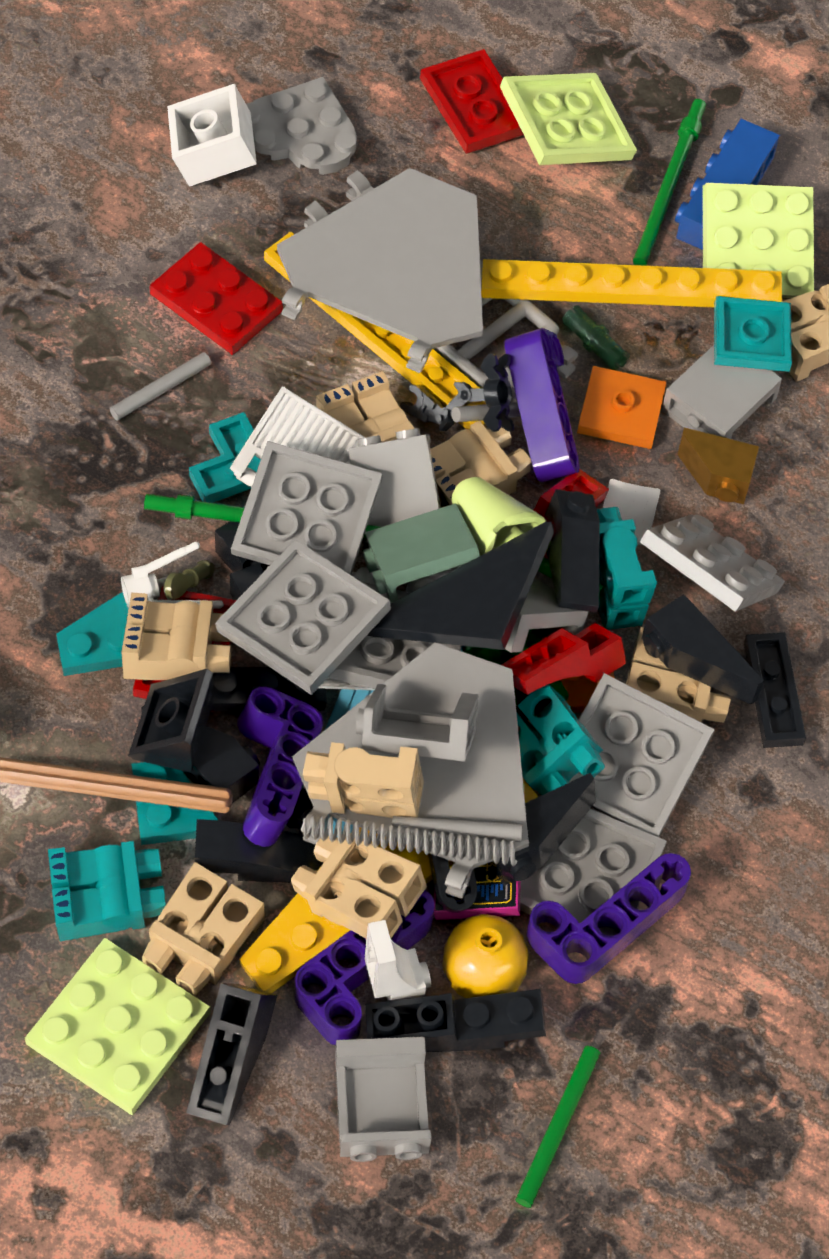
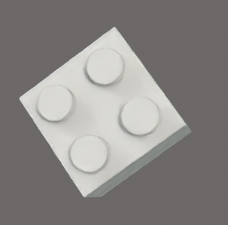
(211, 135)

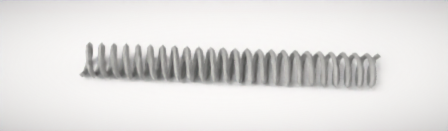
(407, 840)

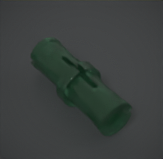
(595, 338)

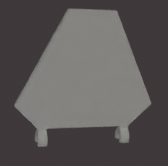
(395, 260)
(482, 787)

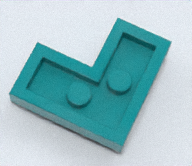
(214, 477)

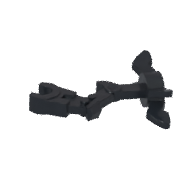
(496, 394)

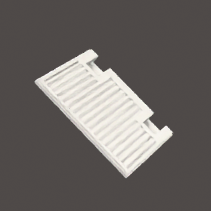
(299, 426)

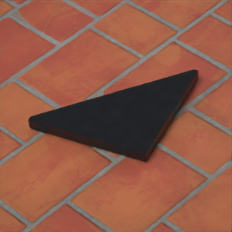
(474, 602)

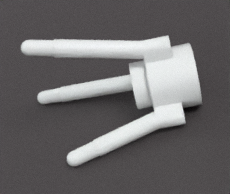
(147, 583)

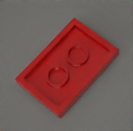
(471, 100)
(216, 298)

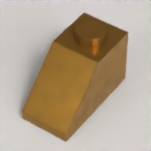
(718, 464)

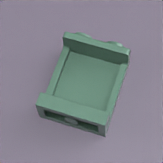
(418, 548)

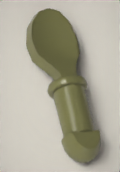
(178, 583)

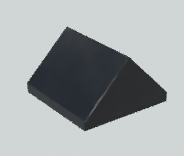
(174, 721)

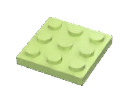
(567, 118)
(761, 231)
(118, 1026)

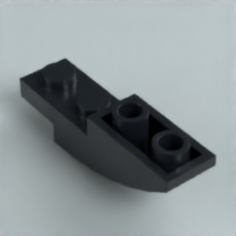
(460, 1023)

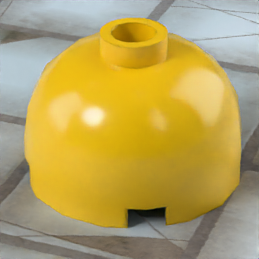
(485, 956)

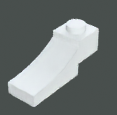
(393, 969)

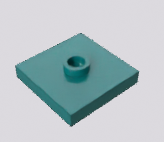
(752, 333)

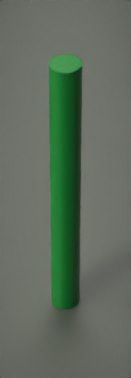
(557, 1127)

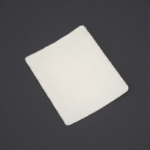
(633, 503)

